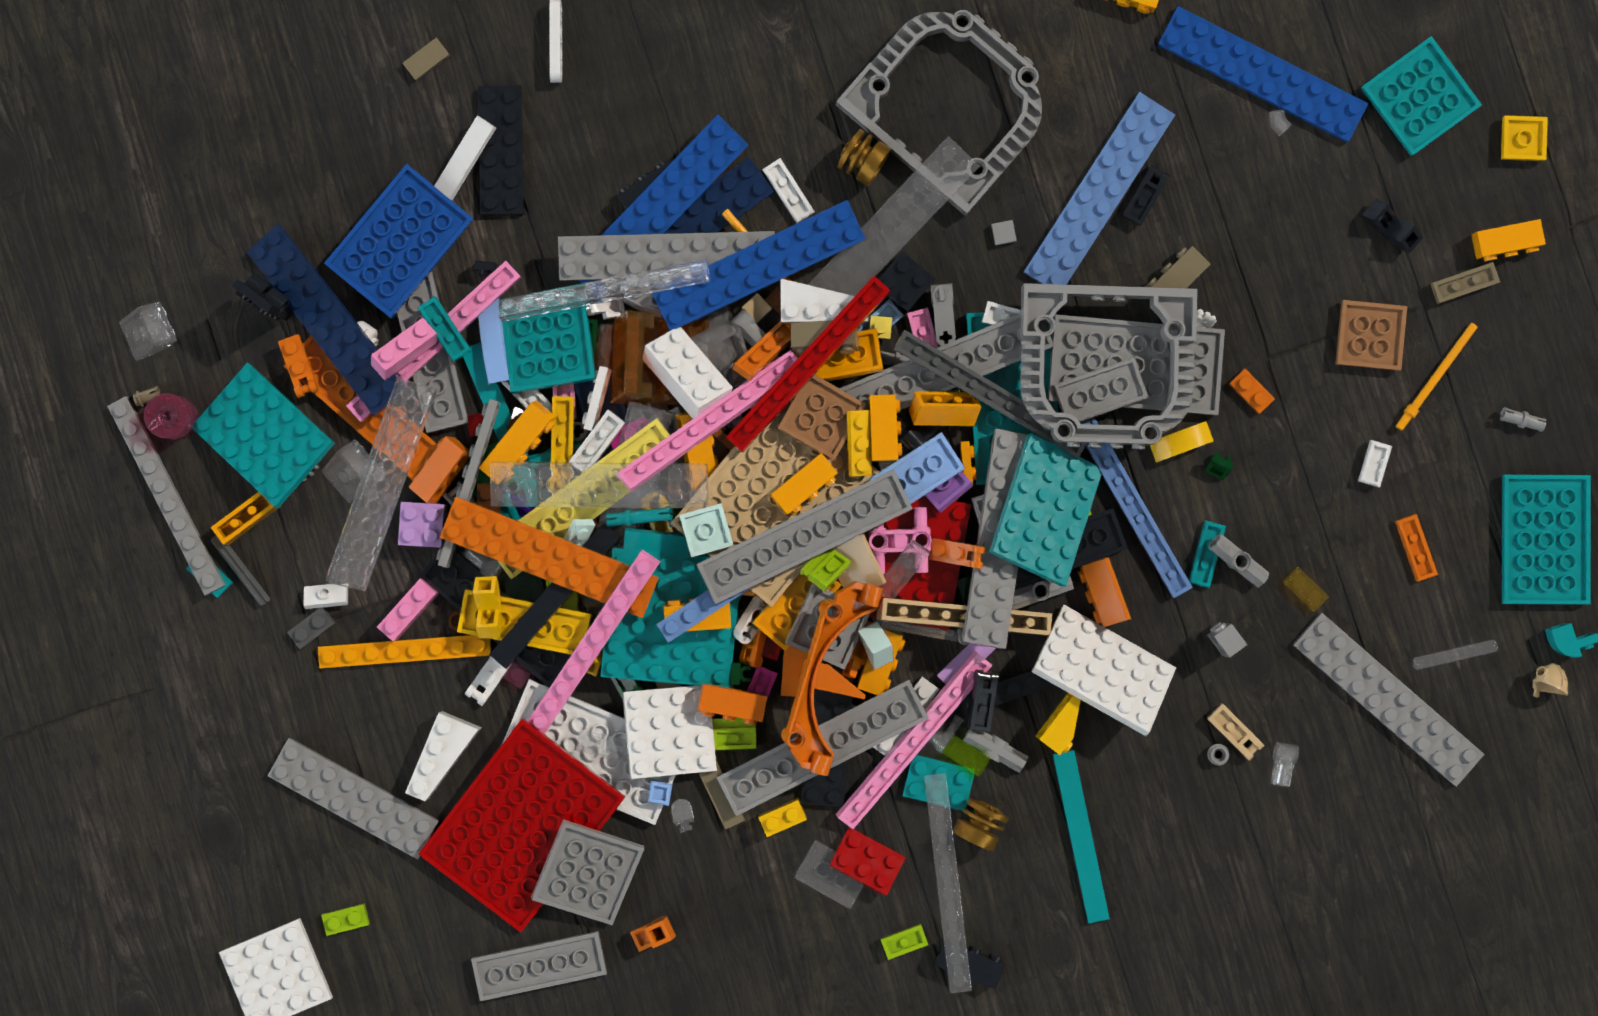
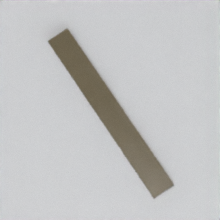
(712, 785)

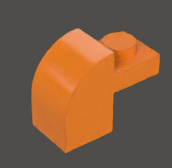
(653, 934)

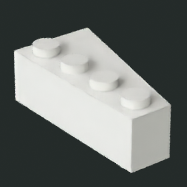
(810, 303)
(442, 750)

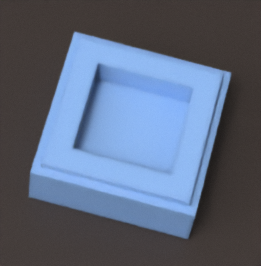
(660, 792)

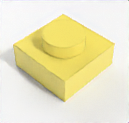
(883, 326)

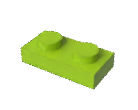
(345, 919)
(904, 941)

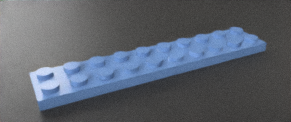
(1100, 192)

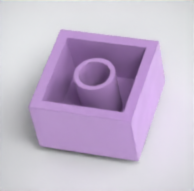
(422, 524)

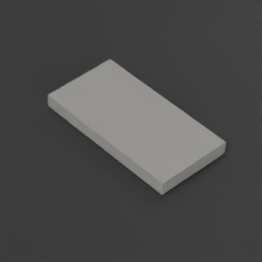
(1101, 390)

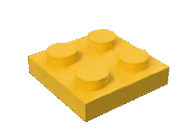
(1524, 138)

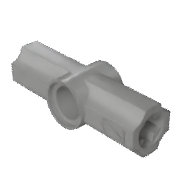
(1229, 552)
(1026, 595)
(996, 749)

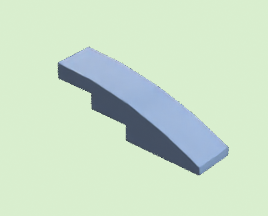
(493, 344)

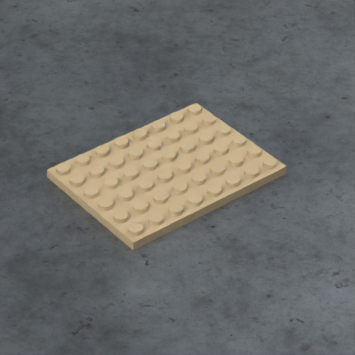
(750, 477)

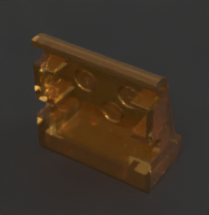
(630, 374)

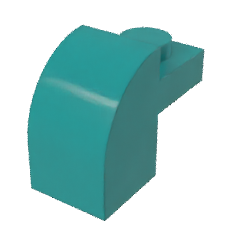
(1564, 641)

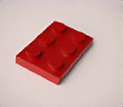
(867, 861)

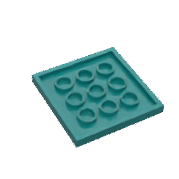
(1421, 96)
(549, 350)

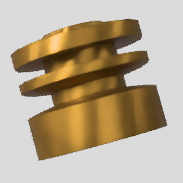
(863, 157)
(980, 824)

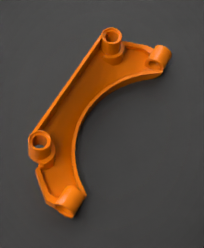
(809, 746)

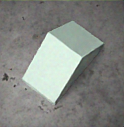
(876, 645)

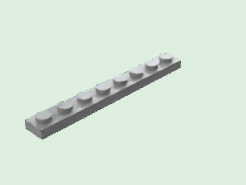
(472, 470)

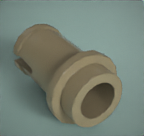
(143, 397)

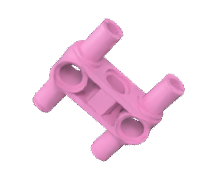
(897, 539)

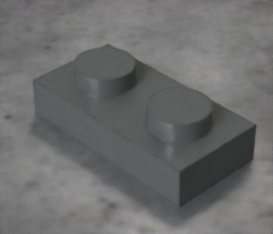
(311, 627)

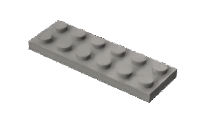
(539, 965)

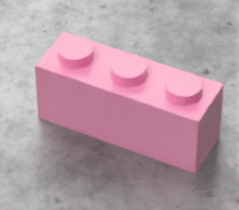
(403, 349)
(407, 610)

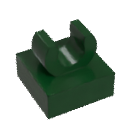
(1219, 466)
(737, 673)

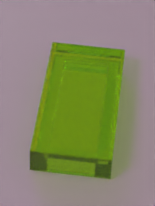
(966, 755)

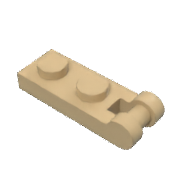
(1235, 731)

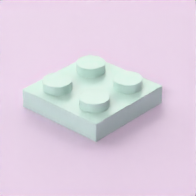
(706, 530)

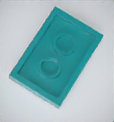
(958, 780)

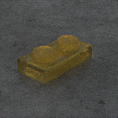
(1305, 589)

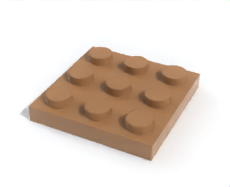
(1371, 335)
(820, 417)

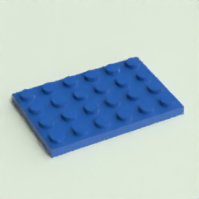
(399, 241)

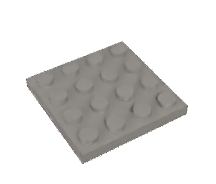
(587, 872)

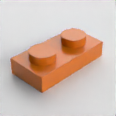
(1251, 391)

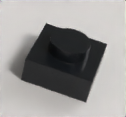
(485, 268)

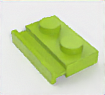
(825, 568)
(733, 734)

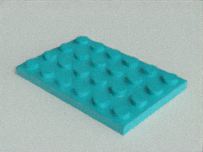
(263, 435)
(1046, 510)
(1546, 539)

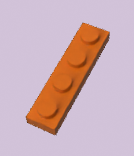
(764, 351)

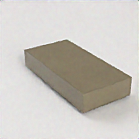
(426, 59)

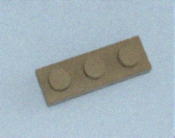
(1465, 283)

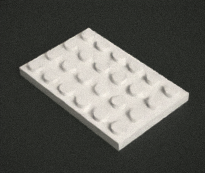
(1104, 670)

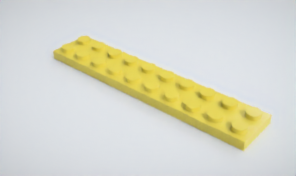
(558, 519)

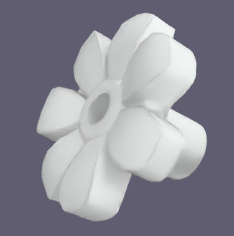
(1205, 319)

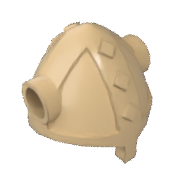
(1551, 680)

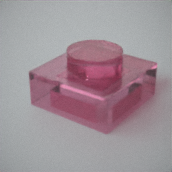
(517, 674)

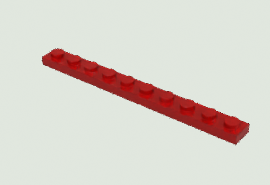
(808, 364)

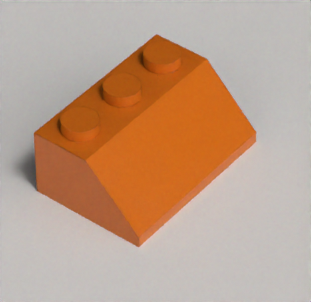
(1104, 592)

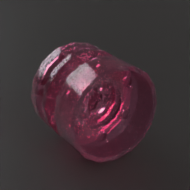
(182, 415)

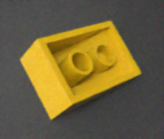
(1061, 725)

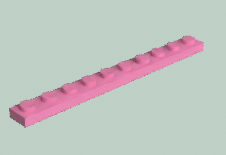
(462, 316)
(704, 424)
(593, 641)
(912, 742)

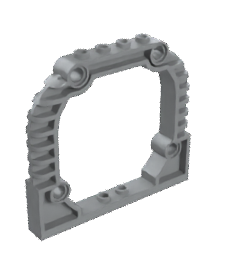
(862, 100)
(1172, 306)

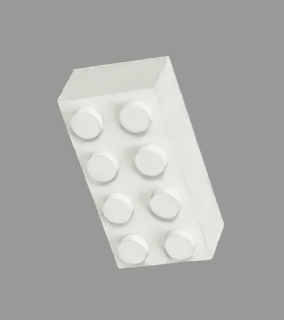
(686, 371)

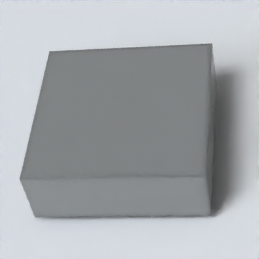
(1003, 232)

